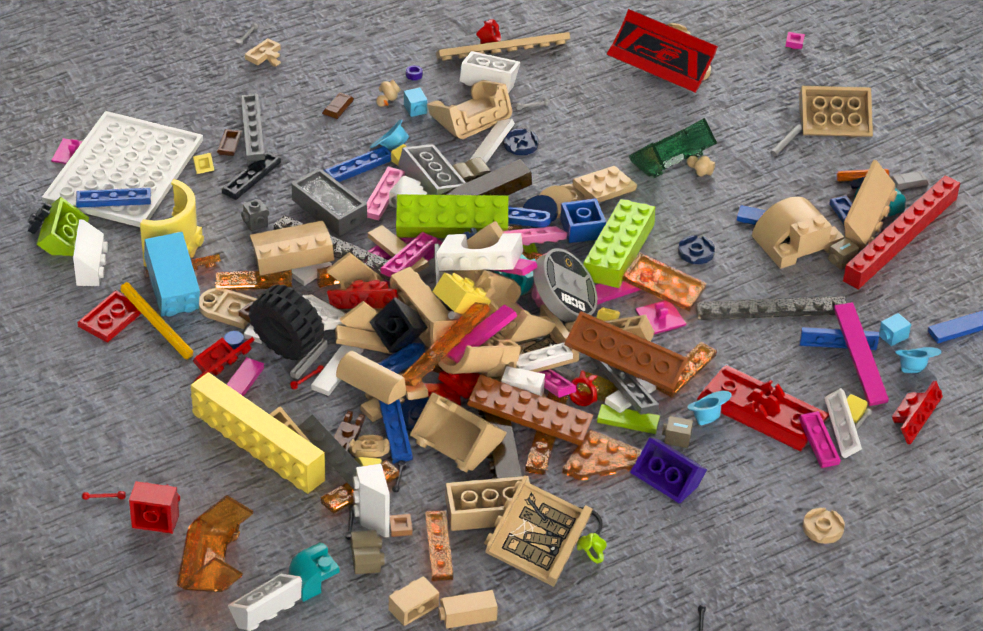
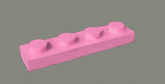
(380, 197)
(540, 235)

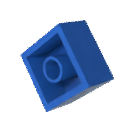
(582, 220)

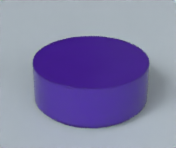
(414, 72)

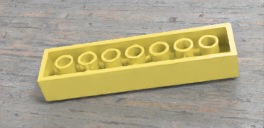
(258, 433)

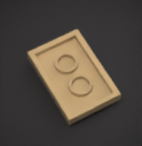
(604, 184)

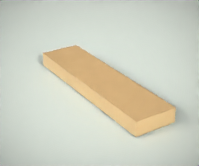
(392, 245)

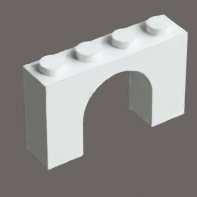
(501, 256)

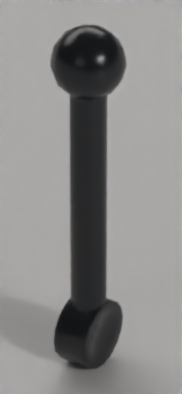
(401, 464)
(348, 533)
(701, 608)

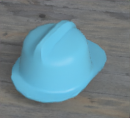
(393, 138)
(916, 359)
(709, 408)

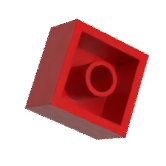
(154, 507)

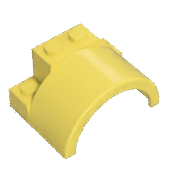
(183, 220)

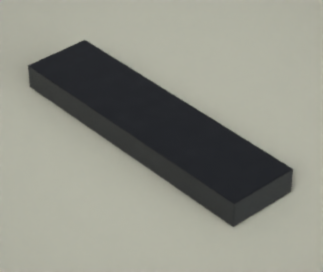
(250, 176)

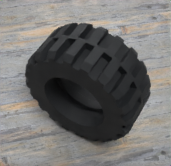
(286, 322)

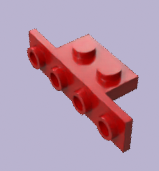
(373, 293)
(219, 355)
(916, 410)

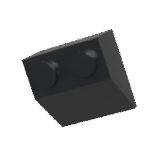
(398, 325)

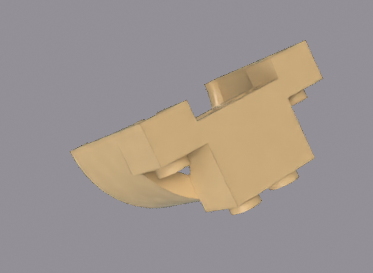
(799, 220)
(486, 359)

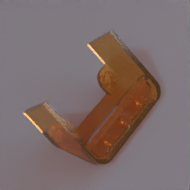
(206, 547)

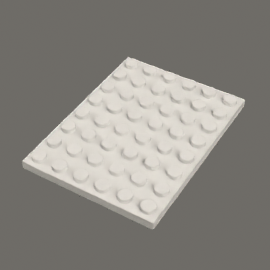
(125, 155)

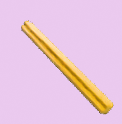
(156, 320)

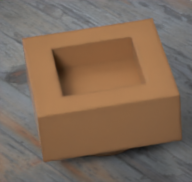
(400, 525)

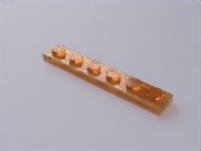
(445, 343)
(542, 445)

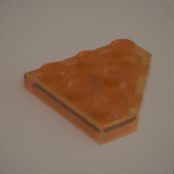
(600, 456)

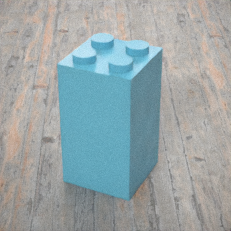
(171, 274)

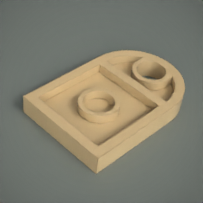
(224, 306)

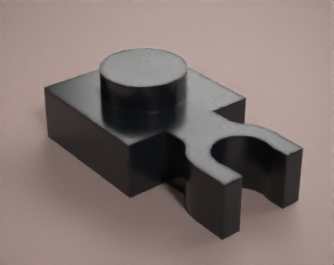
(37, 219)

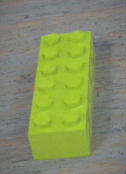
(448, 214)
(619, 242)

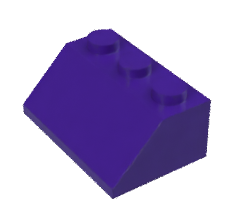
(668, 470)

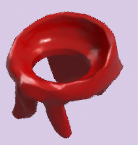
(486, 33)
(584, 398)

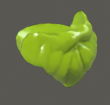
(596, 542)

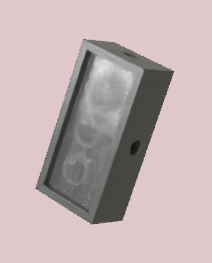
(329, 202)

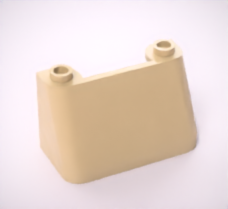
(487, 107)
(507, 291)
(456, 432)

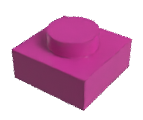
(795, 40)

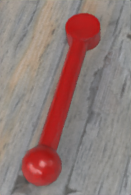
(294, 385)
(121, 495)

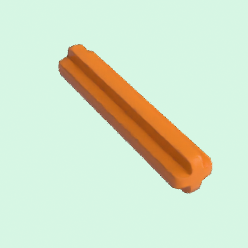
(853, 174)

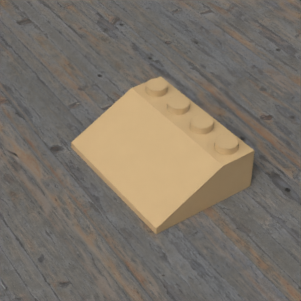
(836, 111)
(870, 206)
(292, 247)

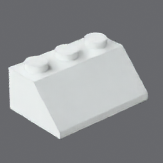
(489, 68)
(89, 255)
(372, 499)
(266, 601)

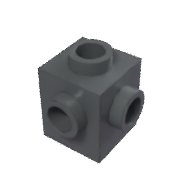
(255, 214)

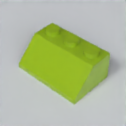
(60, 228)

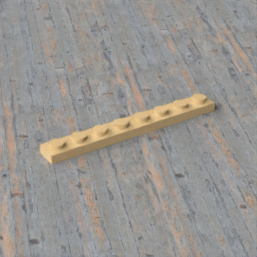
(510, 45)

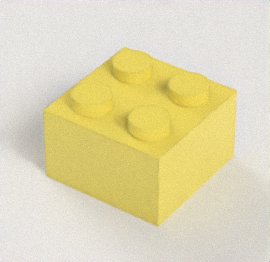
(459, 292)

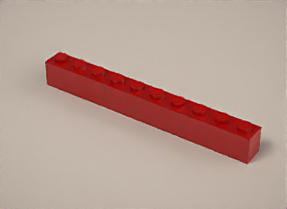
(901, 232)

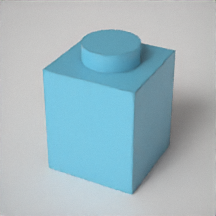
(415, 102)
(894, 329)

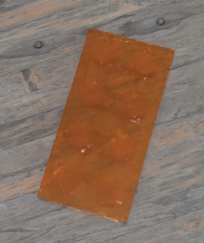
(664, 282)

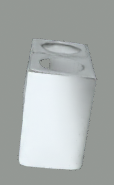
(405, 186)

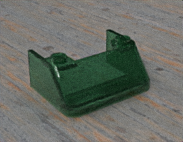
(674, 149)

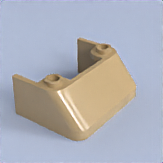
(349, 270)

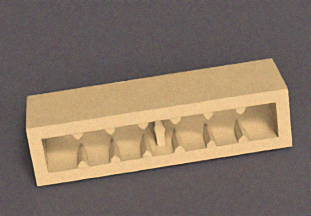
(371, 377)

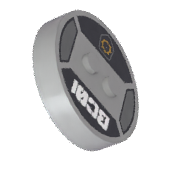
(564, 285)

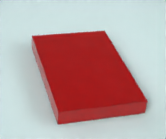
(109, 317)

